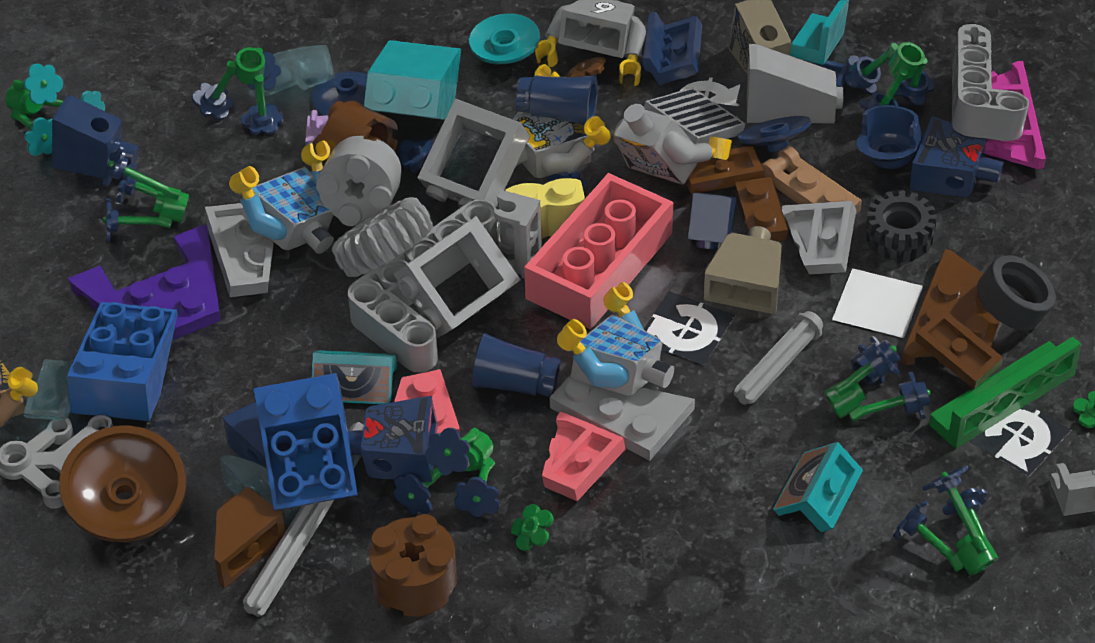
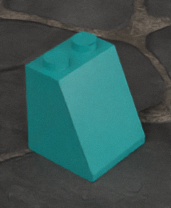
(413, 80)

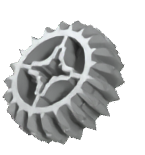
(382, 237)

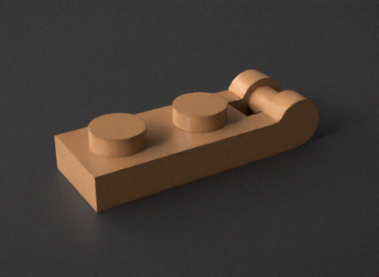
(805, 182)

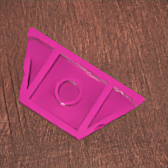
(1028, 148)

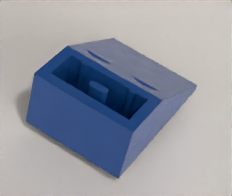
(122, 361)
(305, 441)

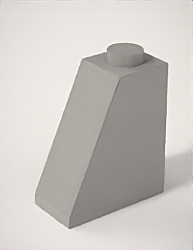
(789, 87)

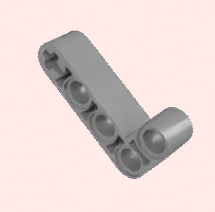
(975, 105)

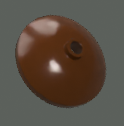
(119, 462)

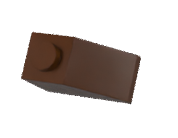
(244, 534)

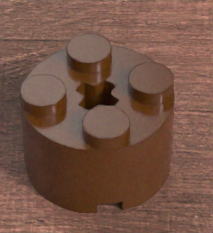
(355, 120)
(413, 565)

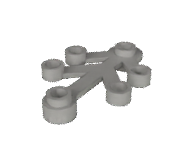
(26, 459)

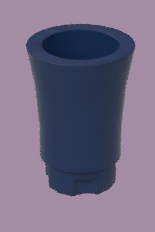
(558, 97)
(514, 368)

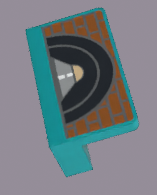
(360, 374)
(820, 485)

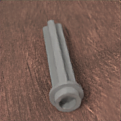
(806, 328)

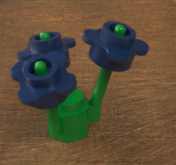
(905, 66)
(871, 366)

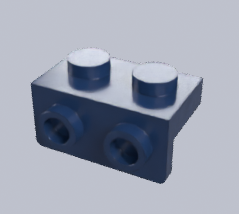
(672, 49)

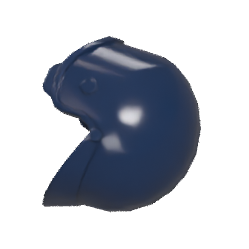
(889, 136)

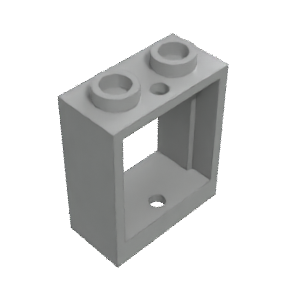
(485, 122)
(484, 257)

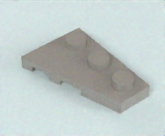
(240, 251)
(641, 419)

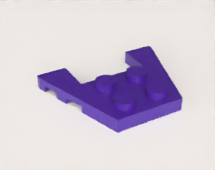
(183, 288)

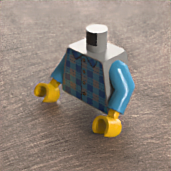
(289, 205)
(616, 352)

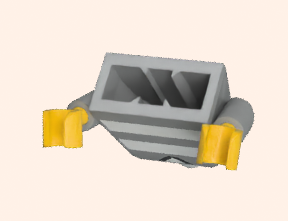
(597, 27)

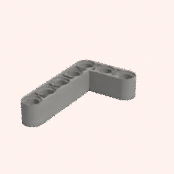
(384, 312)

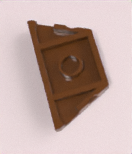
(956, 292)

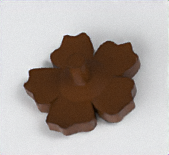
(587, 68)

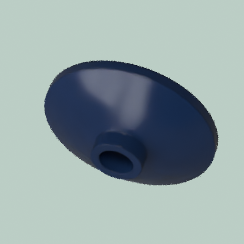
(344, 88)
(775, 132)

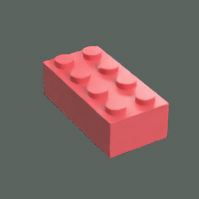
(597, 249)

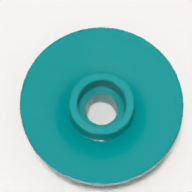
(504, 38)

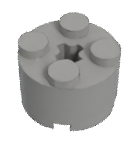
(359, 179)

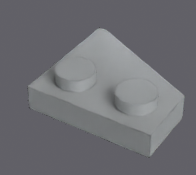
(822, 234)

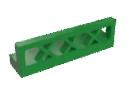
(1006, 392)

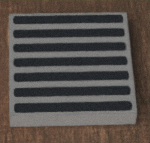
(697, 115)

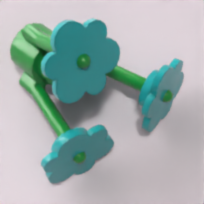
(28, 98)

